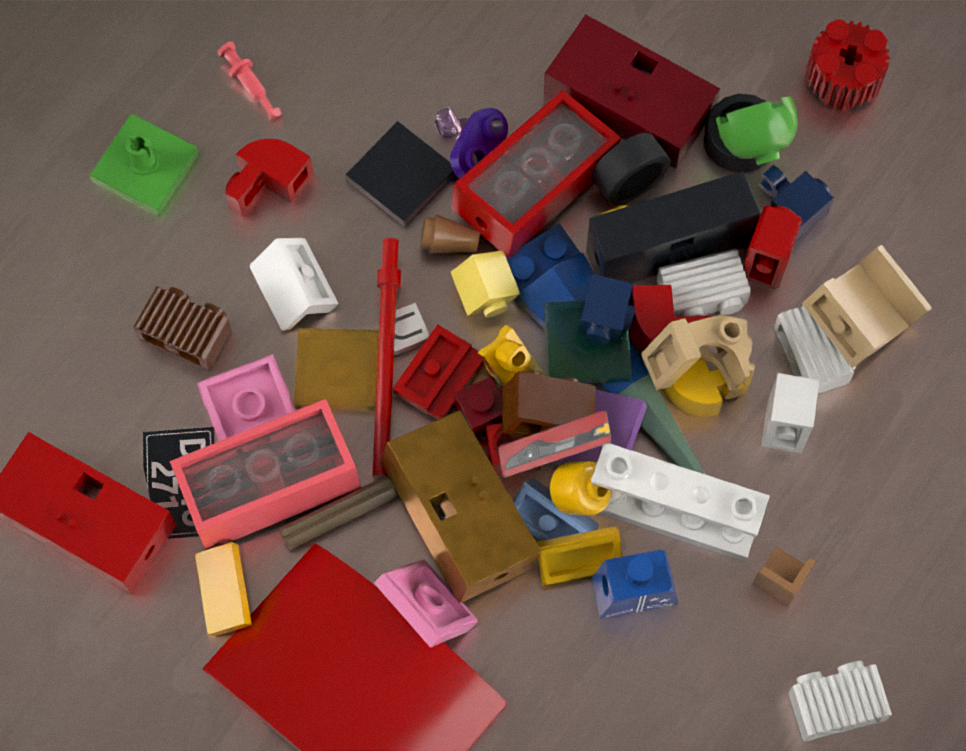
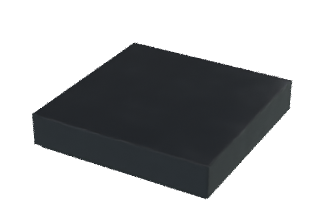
(400, 173)

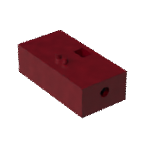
(632, 88)

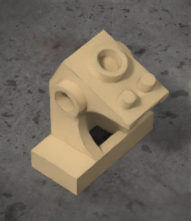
(686, 342)

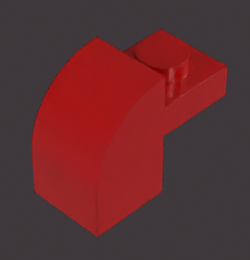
(268, 165)
(652, 313)

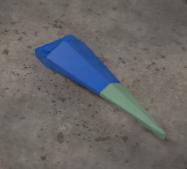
(556, 271)

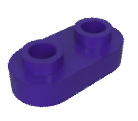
(478, 139)

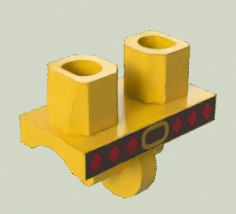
(507, 356)

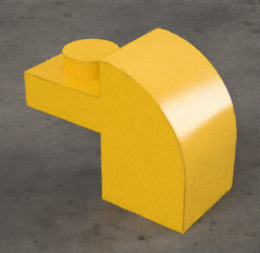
(700, 391)

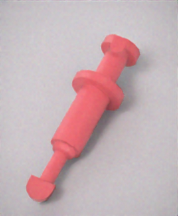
(242, 71)

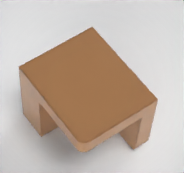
(782, 575)

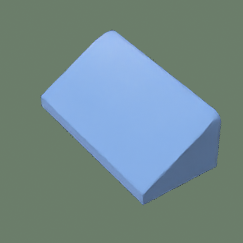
(543, 517)

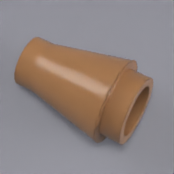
(447, 236)

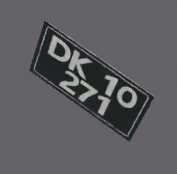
(162, 485)

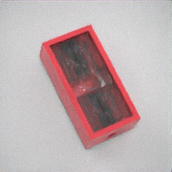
(266, 474)

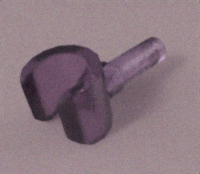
(448, 123)

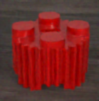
(847, 64)

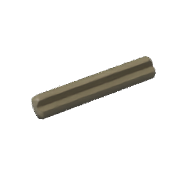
(338, 512)

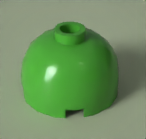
(759, 130)

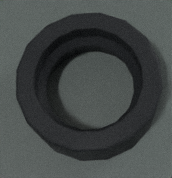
(713, 142)
(630, 168)

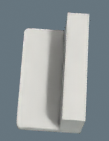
(292, 281)

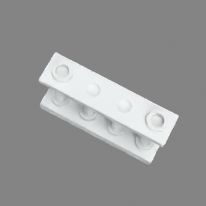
(679, 502)

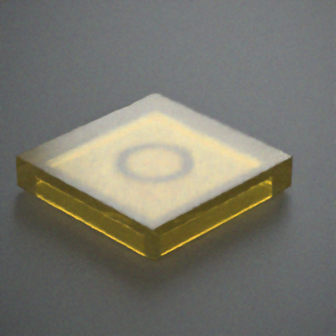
(337, 368)

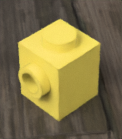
(485, 284)

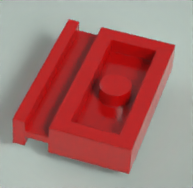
(437, 372)

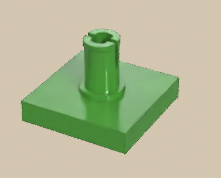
(144, 164)

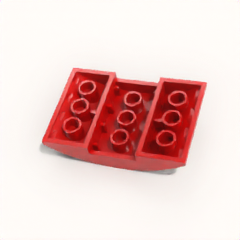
(347, 671)

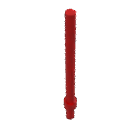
(388, 281)

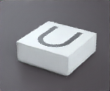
(409, 329)

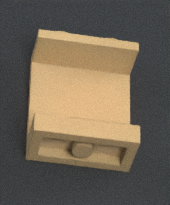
(866, 306)

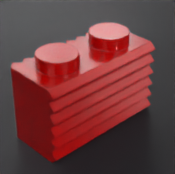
(771, 246)

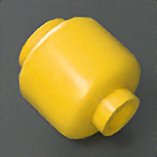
(574, 492)

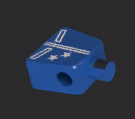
(634, 584)

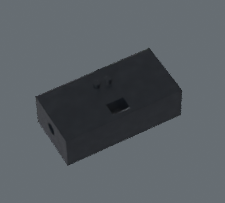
(673, 229)

